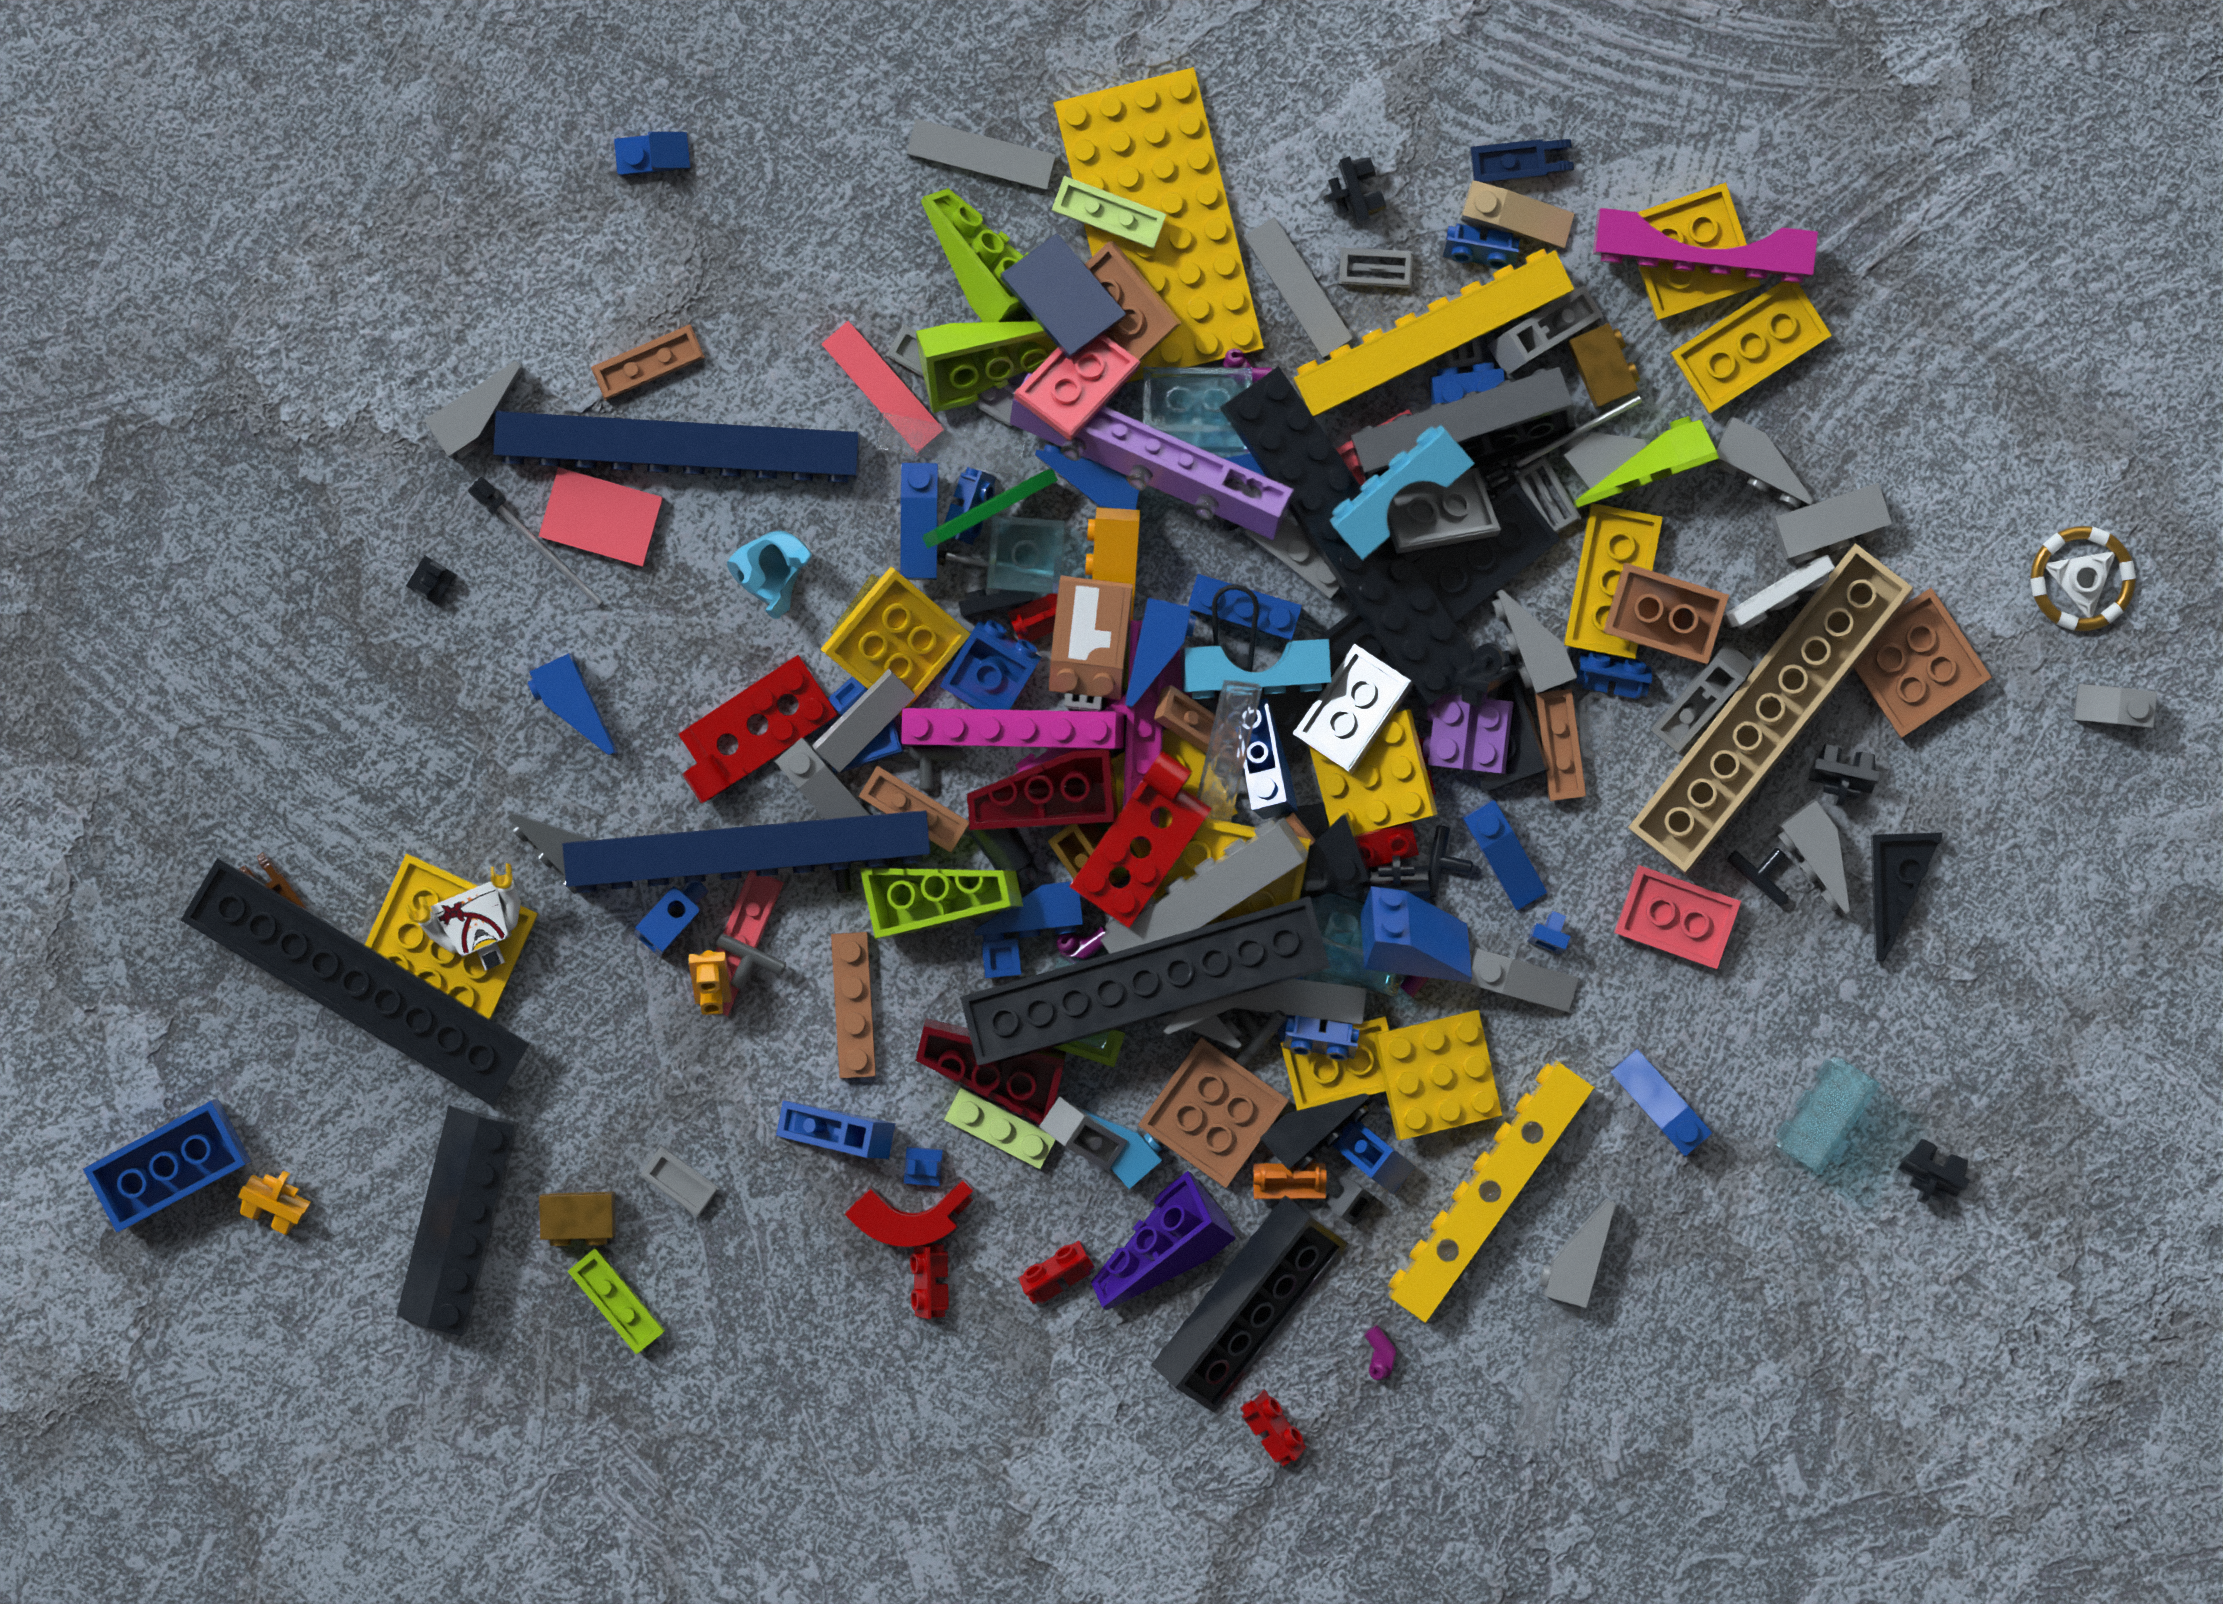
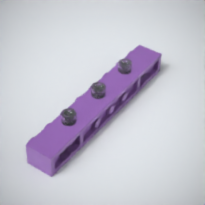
(1170, 466)

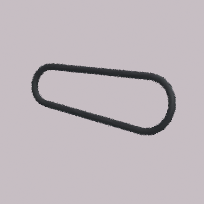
(1254, 621)

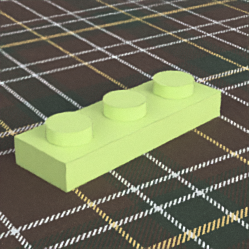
(1108, 212)
(1000, 1128)

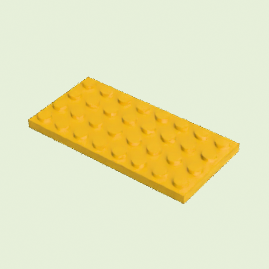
(1157, 150)

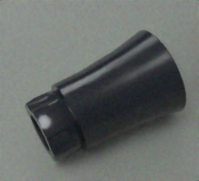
(1007, 851)

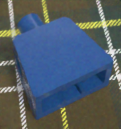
(661, 930)

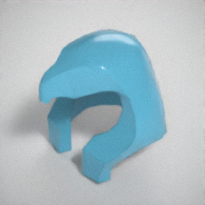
(770, 568)

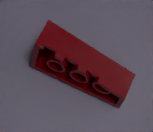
(1022, 1084)

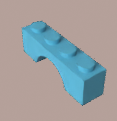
(1434, 459)
(1301, 664)

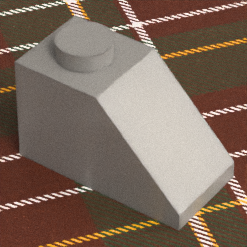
(1599, 455)
(2115, 705)
(1083, 1134)

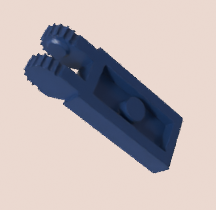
(1517, 160)

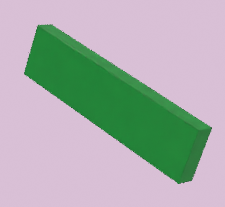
(989, 508)

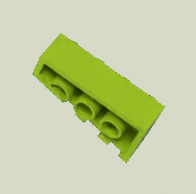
(930, 898)

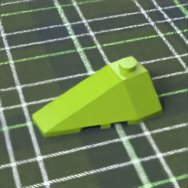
(975, 256)
(976, 356)
(1671, 453)

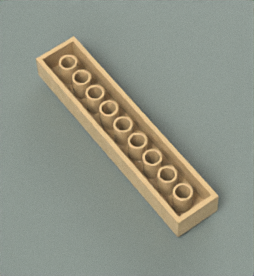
(1771, 709)

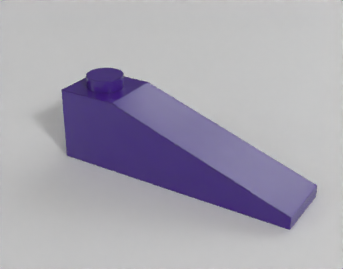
(1174, 1238)

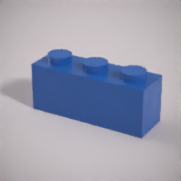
(1275, 615)

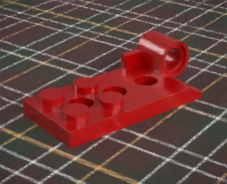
(718, 771)
(1158, 789)

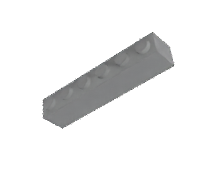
(1213, 888)

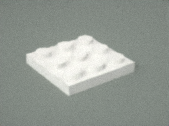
(1779, 594)

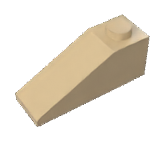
(1516, 214)

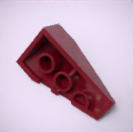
(1057, 792)

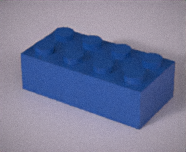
(167, 1165)

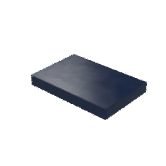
(1062, 296)

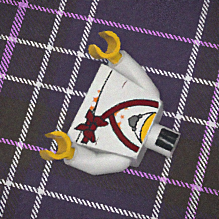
(473, 918)

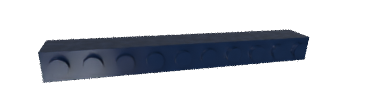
(676, 445)
(746, 849)

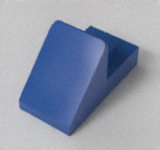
(652, 153)

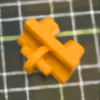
(710, 981)
(276, 1197)

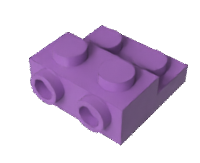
(1468, 734)

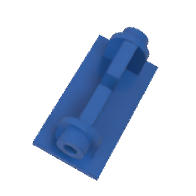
(1465, 247)
(975, 489)
(1630, 676)
(1336, 1043)

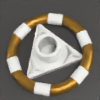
(2082, 578)

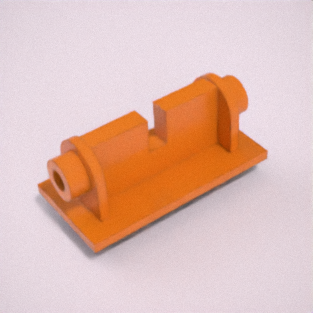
(1276, 1181)

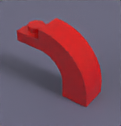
(905, 1229)

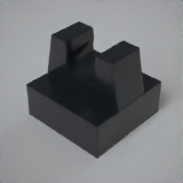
(431, 580)
(1352, 1202)

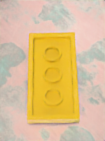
(1750, 344)
(1609, 541)

